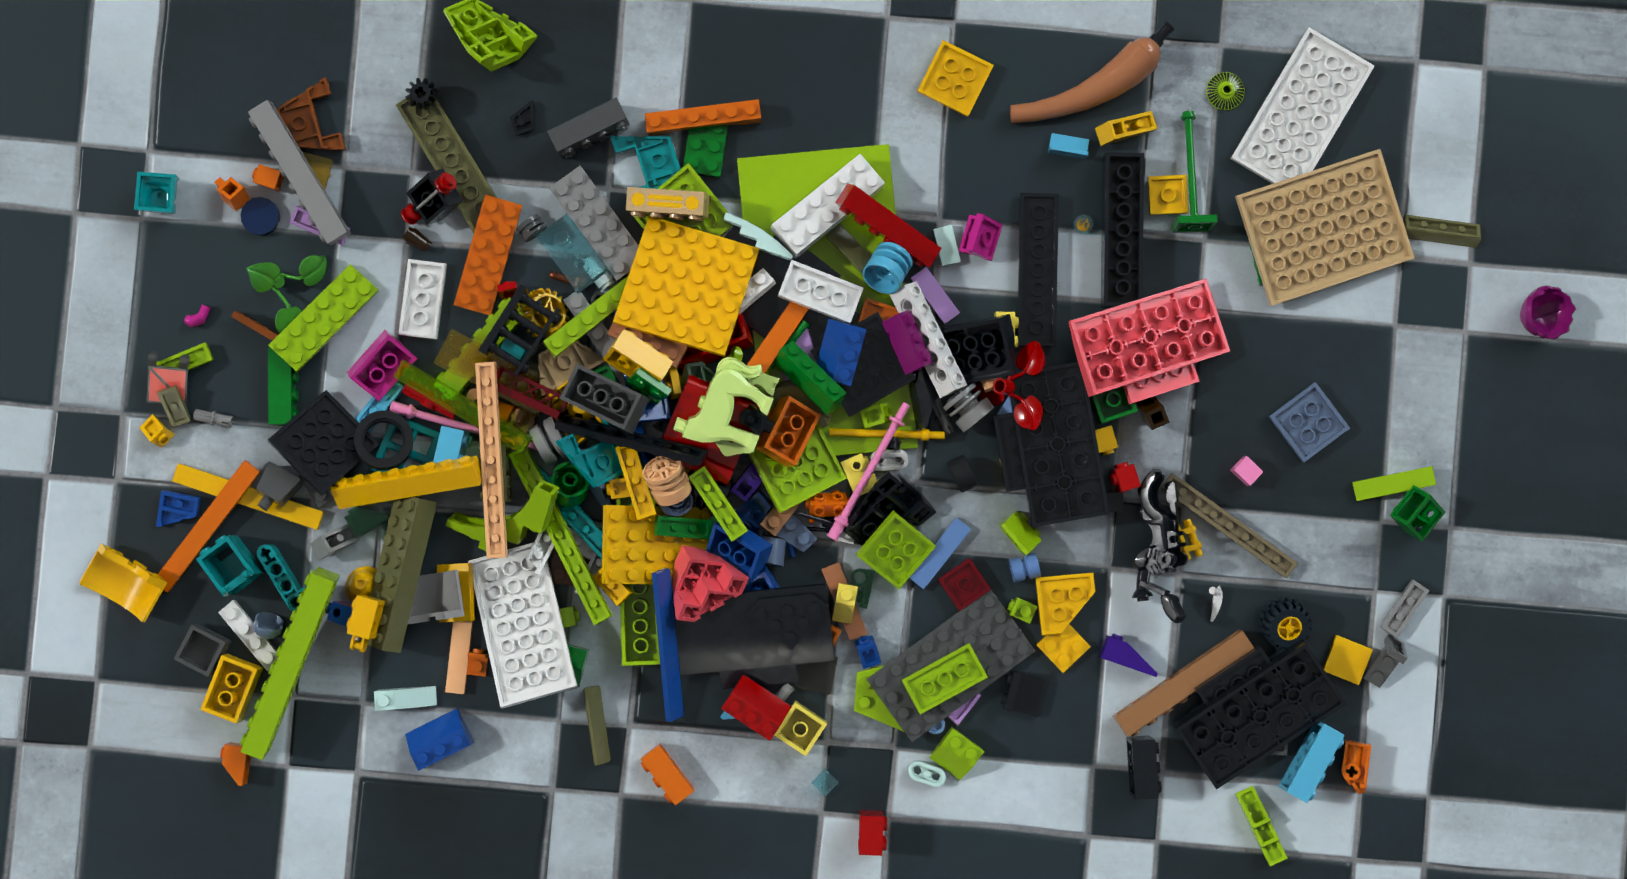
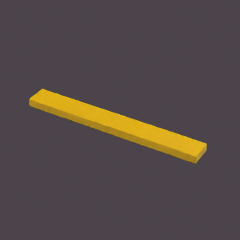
(214, 484)

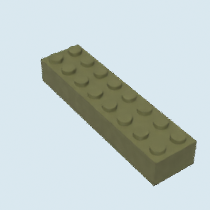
(400, 568)

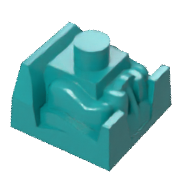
(156, 192)

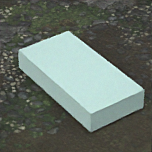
(946, 240)

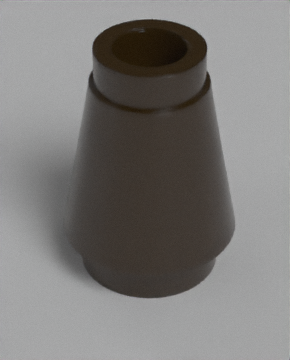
(416, 239)

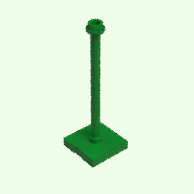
(1192, 222)

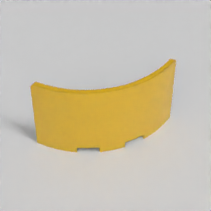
(123, 581)

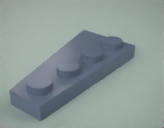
(794, 530)

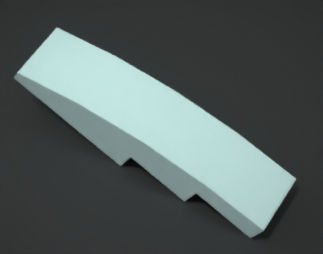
(764, 241)

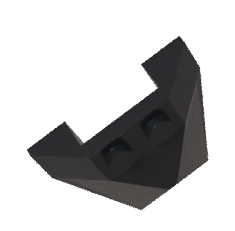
(886, 495)

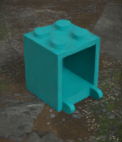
(235, 570)

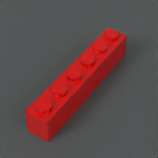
(887, 224)

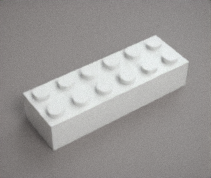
(818, 211)

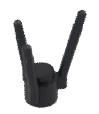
(827, 522)

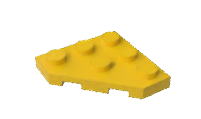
(1062, 599)

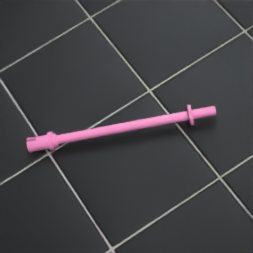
(411, 412)
(842, 520)

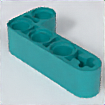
(286, 574)

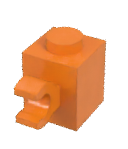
(232, 193)

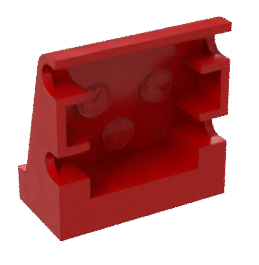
(716, 463)

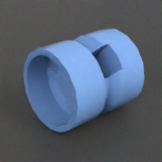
(1024, 567)

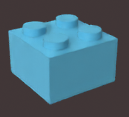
(452, 444)

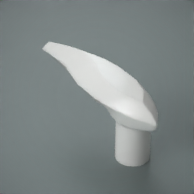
(1216, 601)

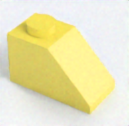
(844, 603)

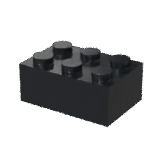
(1143, 767)

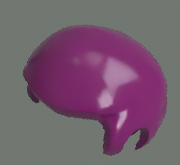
(1547, 312)

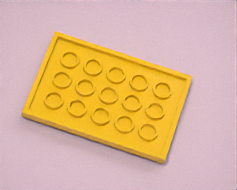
(633, 550)

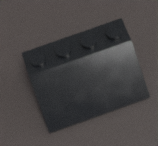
(983, 347)

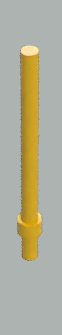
(924, 434)

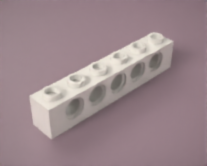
(944, 369)

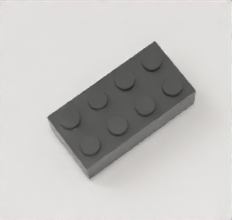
(589, 128)
(604, 398)

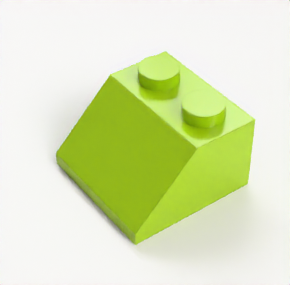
(1020, 532)
(956, 753)

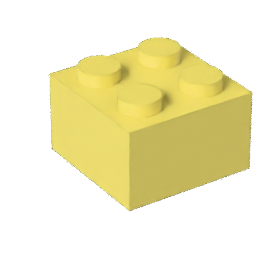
(800, 728)

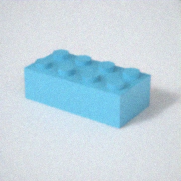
(1311, 761)

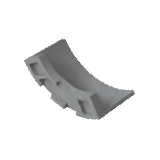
(437, 596)

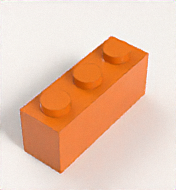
(667, 774)

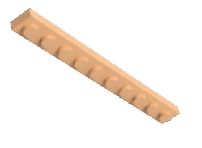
(491, 460)

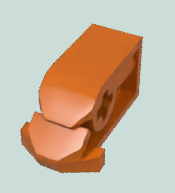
(1356, 755)

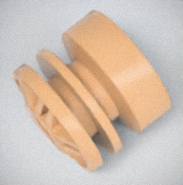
(667, 481)

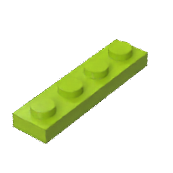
(718, 503)

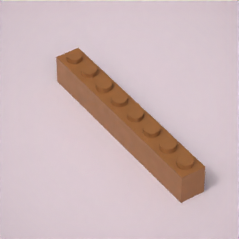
(1181, 684)

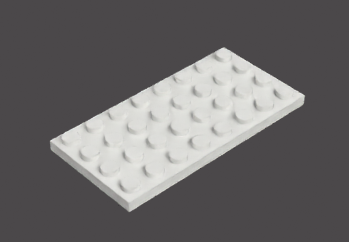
(1302, 109)
(522, 628)

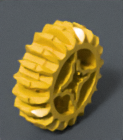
(549, 301)

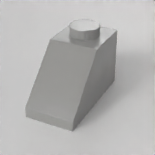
(333, 541)

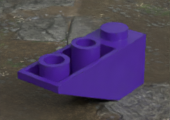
(746, 482)

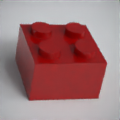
(871, 833)

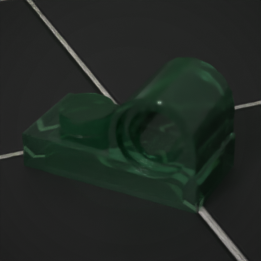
(863, 596)

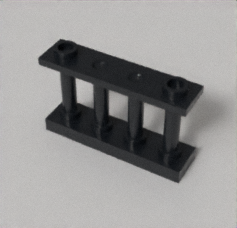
(500, 330)

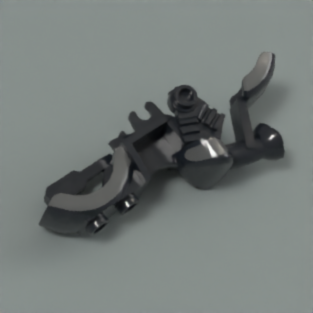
(1165, 550)

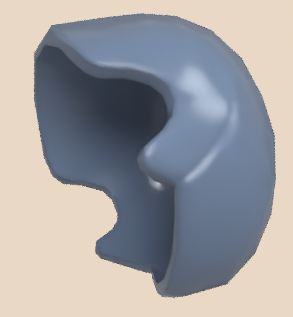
(268, 625)

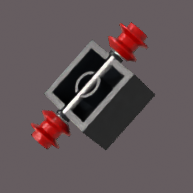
(432, 198)

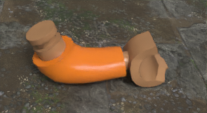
(516, 416)

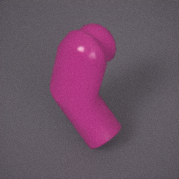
(198, 319)

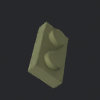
(174, 406)

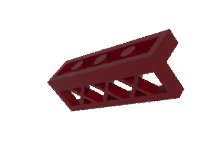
(528, 400)

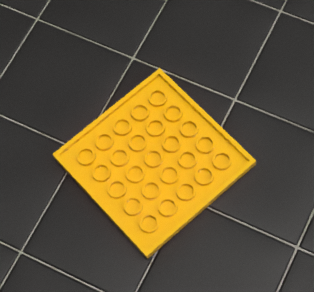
(686, 286)

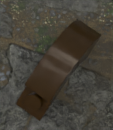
(1152, 412)

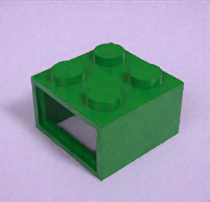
(1414, 512)

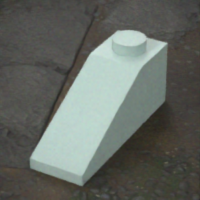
(405, 698)

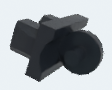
(755, 420)

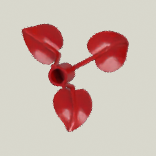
(1030, 411)

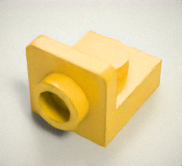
(156, 431)
(617, 488)

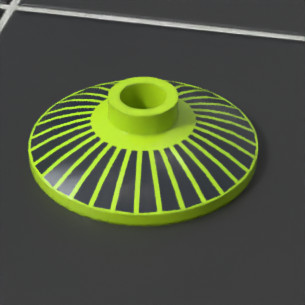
(1216, 94)

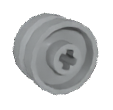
(546, 442)

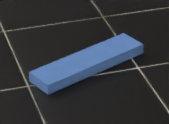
(944, 548)

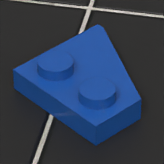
(176, 507)

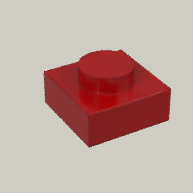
(507, 289)

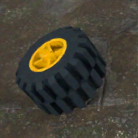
(1285, 622)

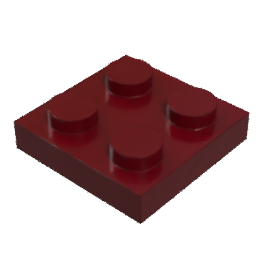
(964, 584)

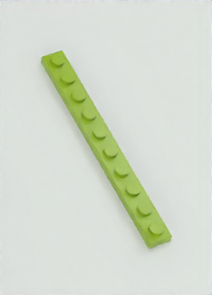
(565, 544)

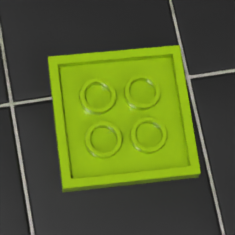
(895, 550)

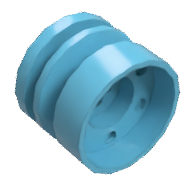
(887, 267)

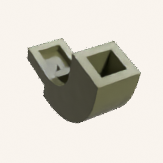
(788, 388)

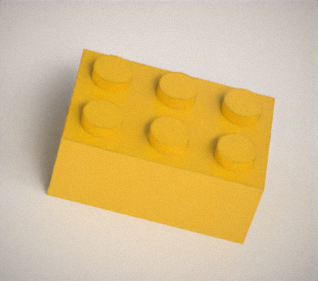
(630, 353)
(231, 688)

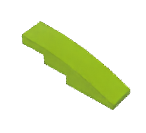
(1394, 483)
(1261, 826)

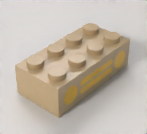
(669, 203)

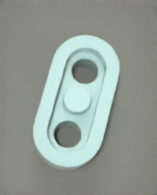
(926, 773)

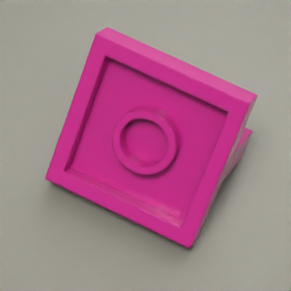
(980, 236)

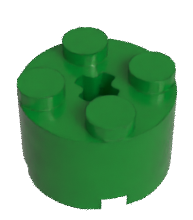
(572, 485)

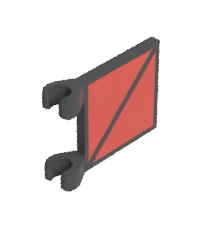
(163, 377)

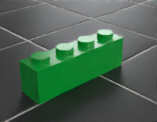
(810, 378)
(281, 390)

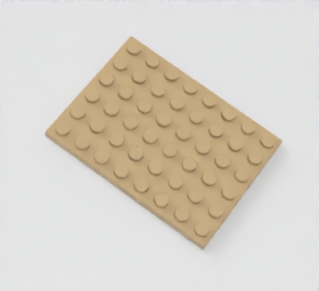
(1324, 227)

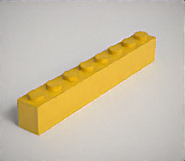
(407, 482)

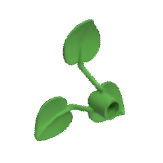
(267, 275)

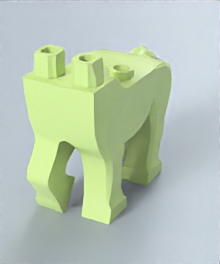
(717, 407)

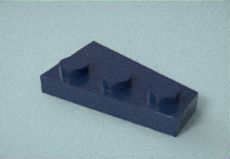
(754, 511)

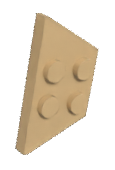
(556, 371)

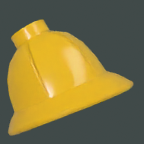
(360, 582)

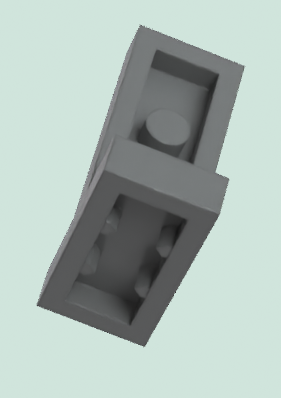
(1386, 661)

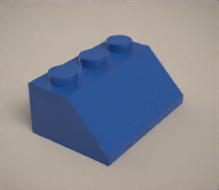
(841, 350)
(746, 553)
(438, 739)

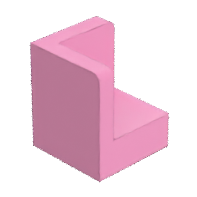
(1246, 471)

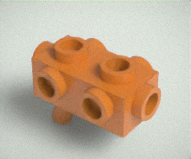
(826, 504)

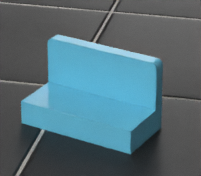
(1068, 146)

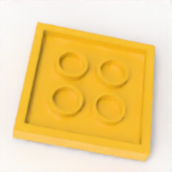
(955, 78)

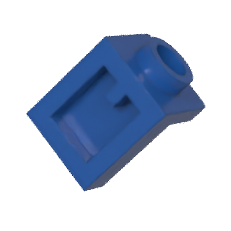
(867, 651)

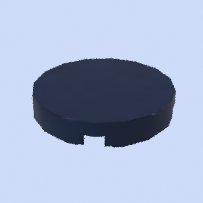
(260, 216)

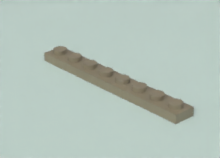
(1232, 528)

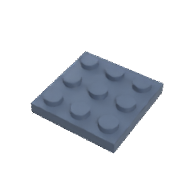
(1309, 422)

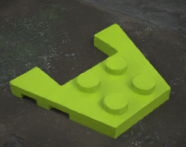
(869, 703)

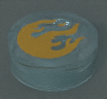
(1083, 224)

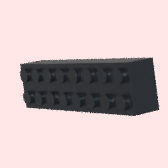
(1122, 228)

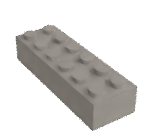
(597, 222)

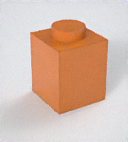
(268, 177)

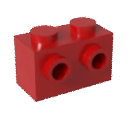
(1124, 477)

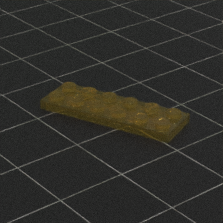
(461, 353)

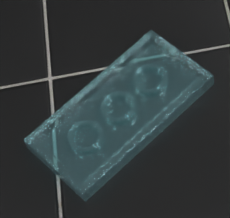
(572, 253)

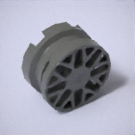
(531, 228)

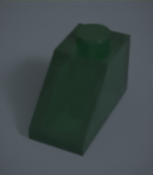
(364, 520)

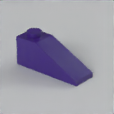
(1122, 653)

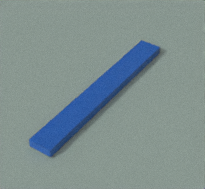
(667, 644)

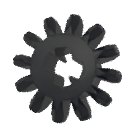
(413, 92)

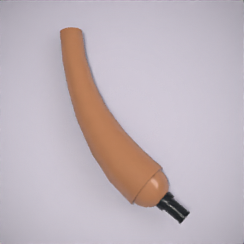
(1115, 78)

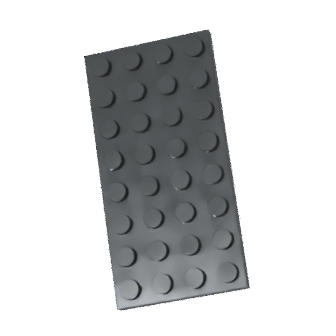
(992, 636)

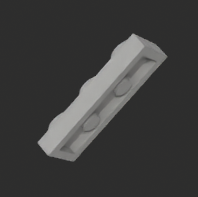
(1404, 608)

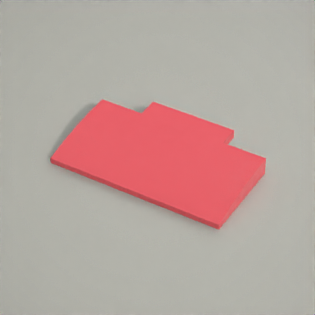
(1149, 342)

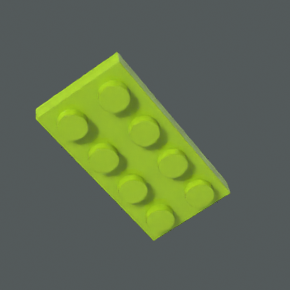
(944, 678)

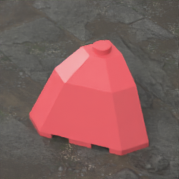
(703, 583)

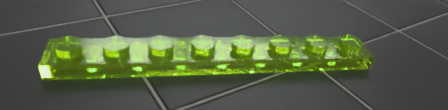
(457, 403)

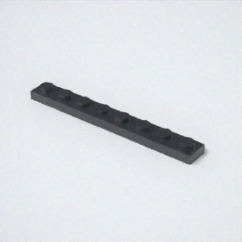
(636, 441)

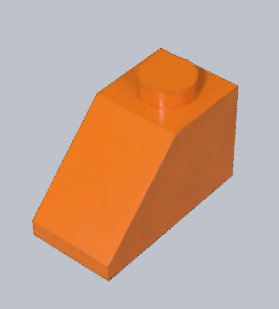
(236, 762)

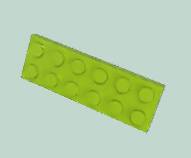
(323, 318)

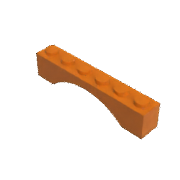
(712, 115)

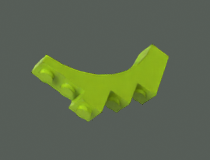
(533, 515)

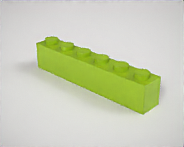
(459, 383)

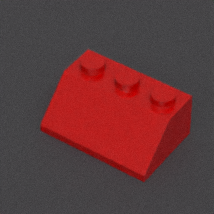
(756, 707)

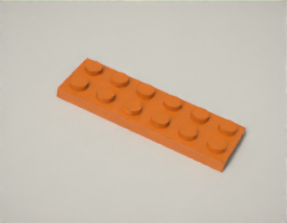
(488, 254)

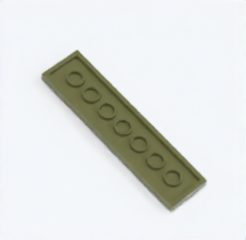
(448, 151)

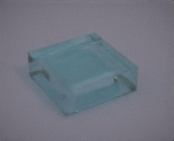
(825, 782)

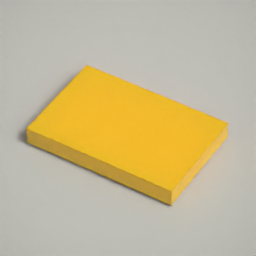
(465, 573)

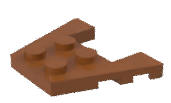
(303, 123)

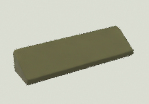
(1442, 231)
(849, 248)
(596, 725)

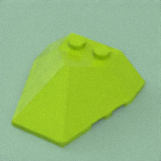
(488, 35)

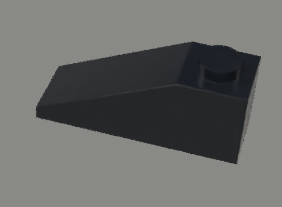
(922, 398)

